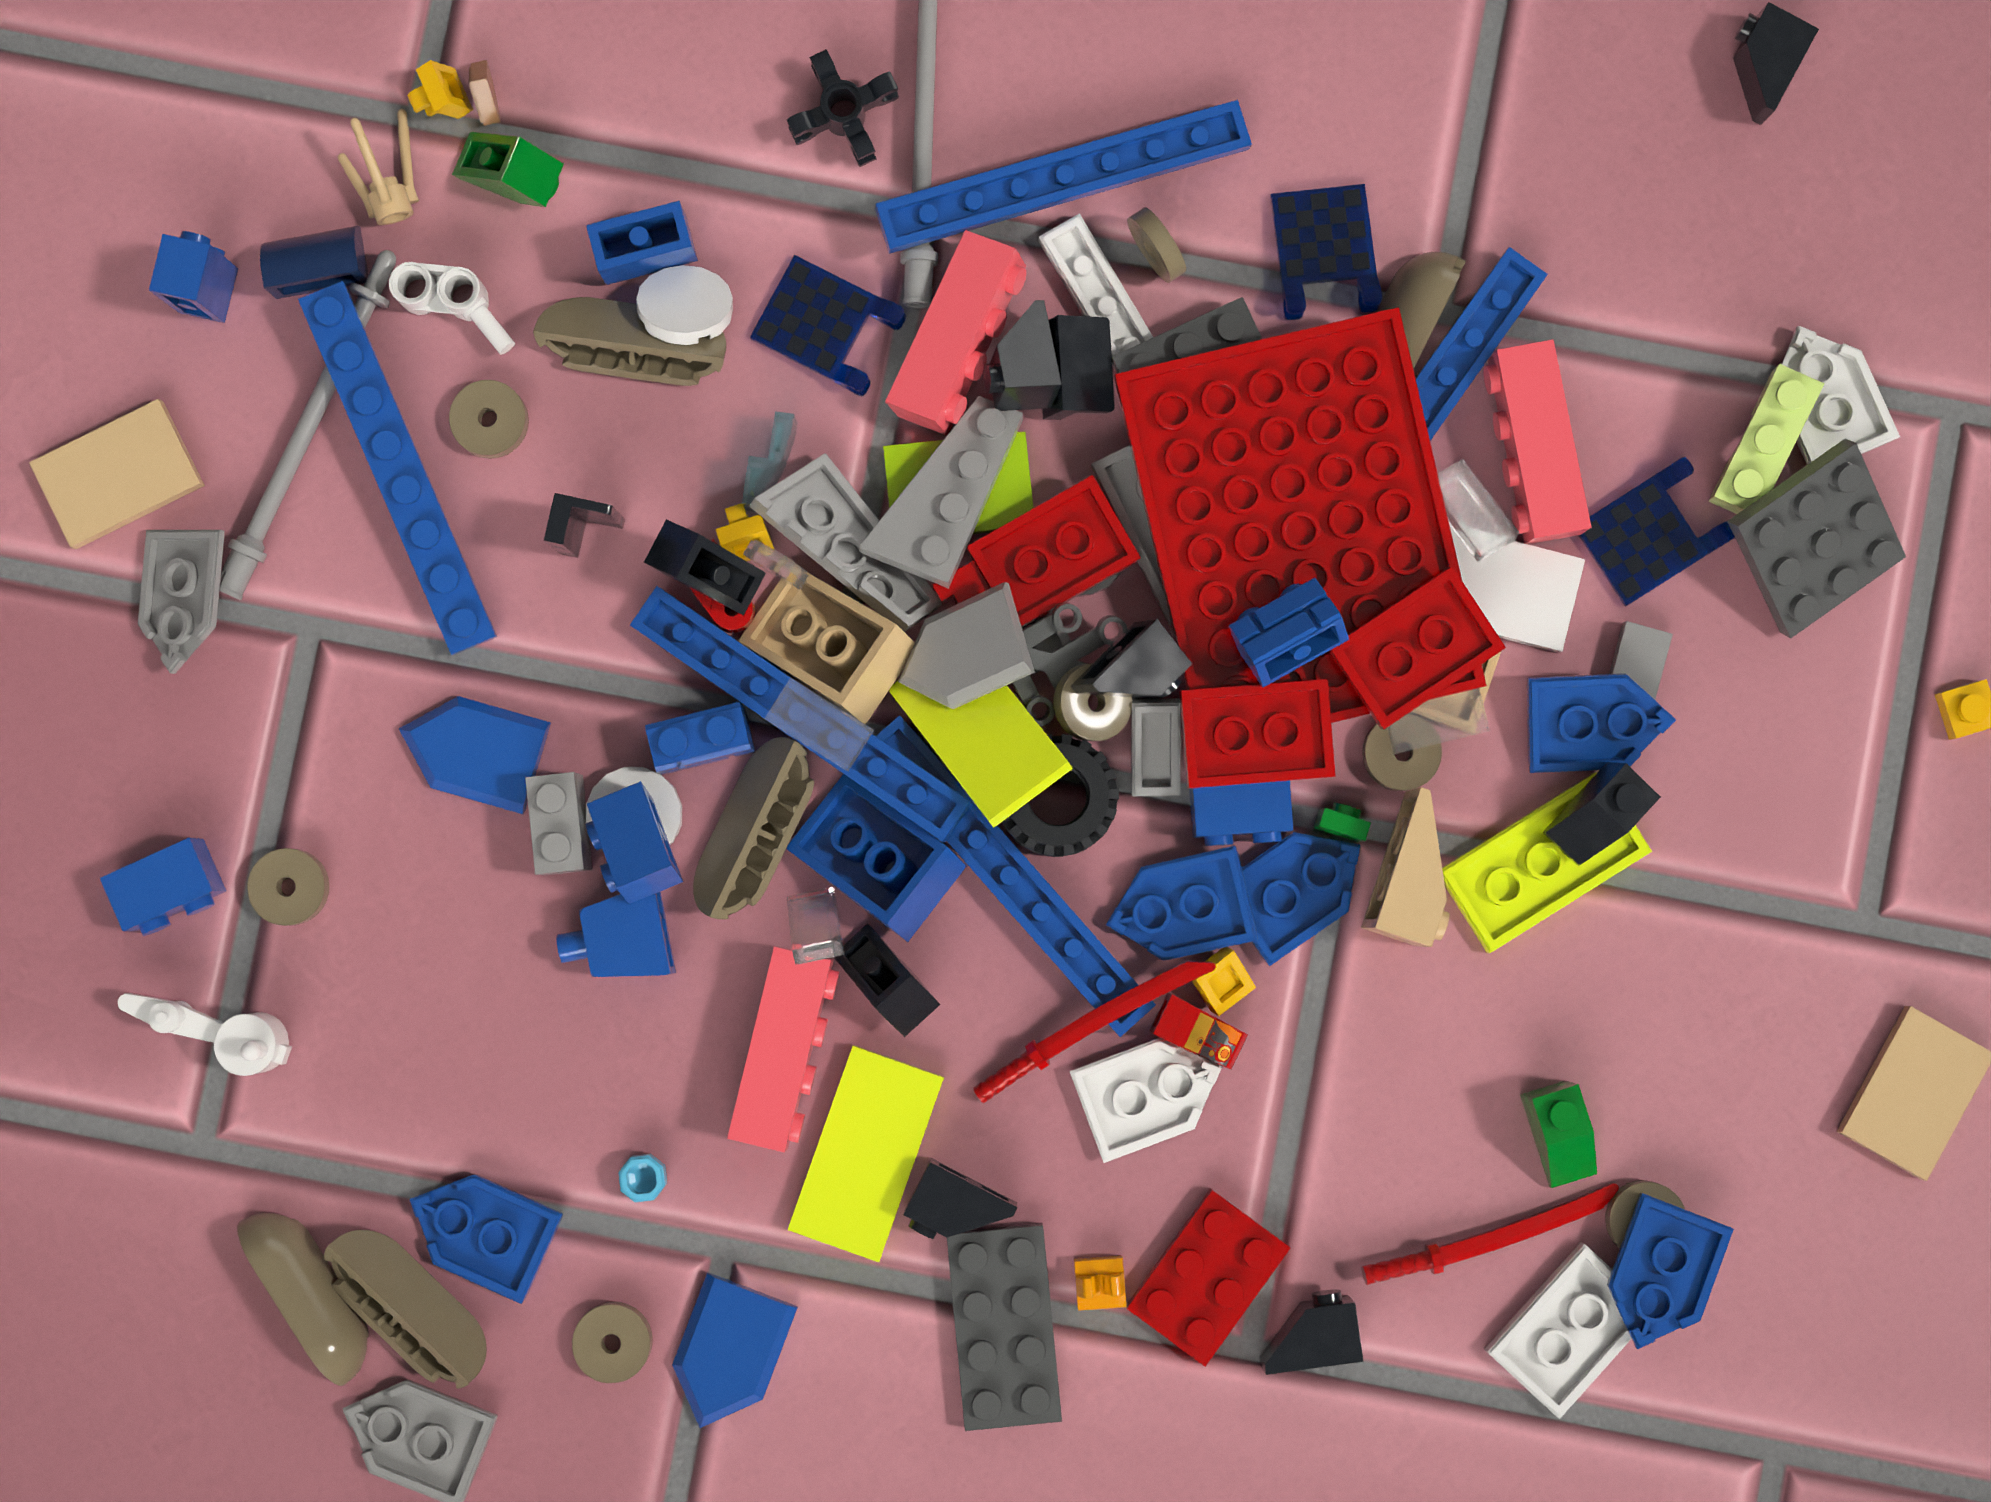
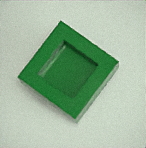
(1342, 822)

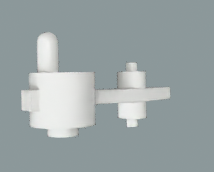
(241, 1044)

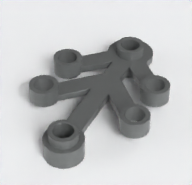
(1065, 657)

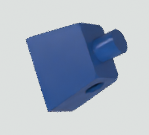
(621, 938)

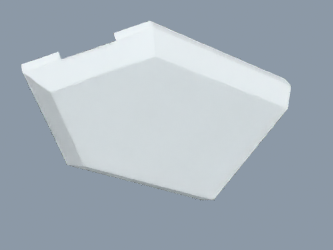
(1848, 402)
(1143, 1095)

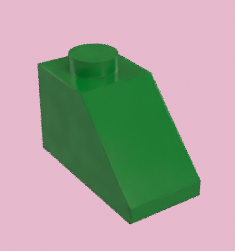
(509, 168)
(1561, 1132)

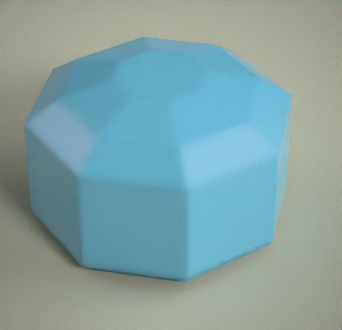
(642, 1177)

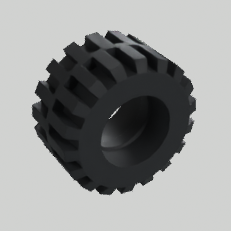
(1092, 821)

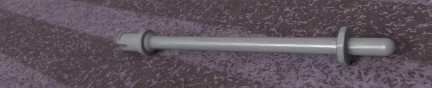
(921, 258)
(249, 547)

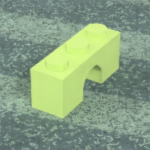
(1767, 439)

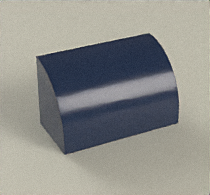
(313, 262)

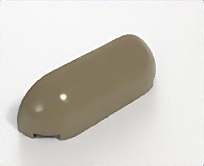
(1421, 294)
(612, 341)
(753, 829)
(303, 1291)
(407, 1307)

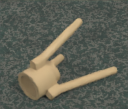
(388, 199)

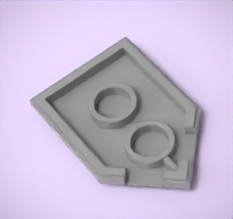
(180, 591)
(969, 650)
(422, 1439)

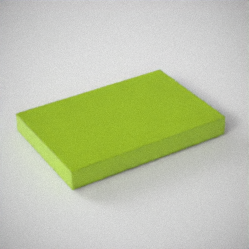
(1007, 500)

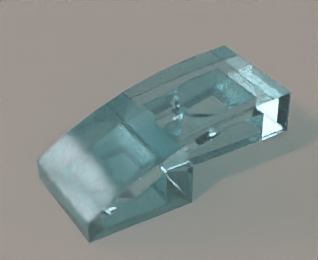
(766, 472)

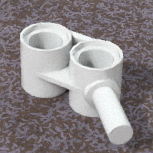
(438, 297)

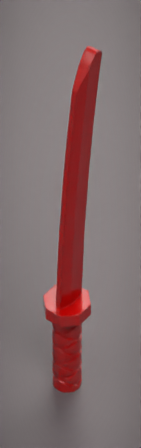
(1039, 1053)
(1436, 1257)

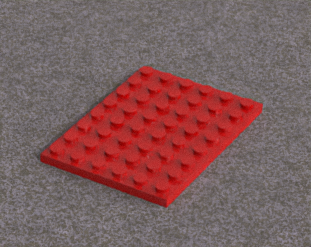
(1287, 471)

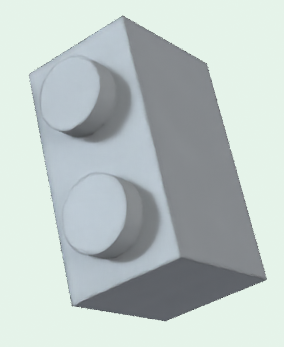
(558, 823)

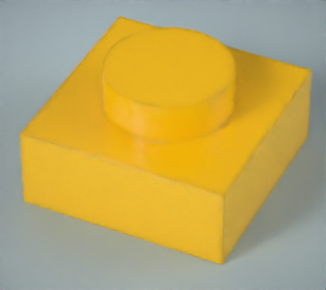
(1965, 709)
(1226, 983)

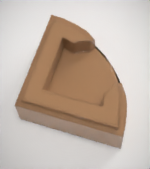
(483, 92)

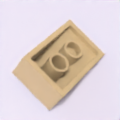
(830, 644)
(1410, 882)

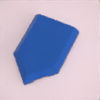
(1589, 721)
(478, 751)
(1298, 890)
(1187, 905)
(487, 1233)
(1665, 1268)
(730, 1348)

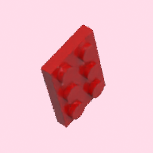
(1056, 550)
(1417, 648)
(1257, 733)
(1207, 1277)

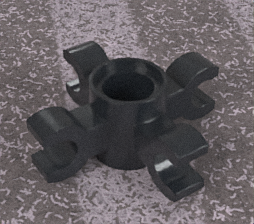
(875, 93)

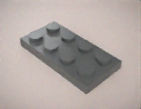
(1004, 1327)

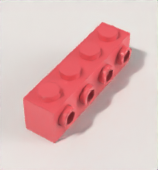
(957, 333)
(1537, 442)
(781, 1050)

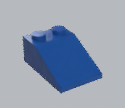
(876, 857)

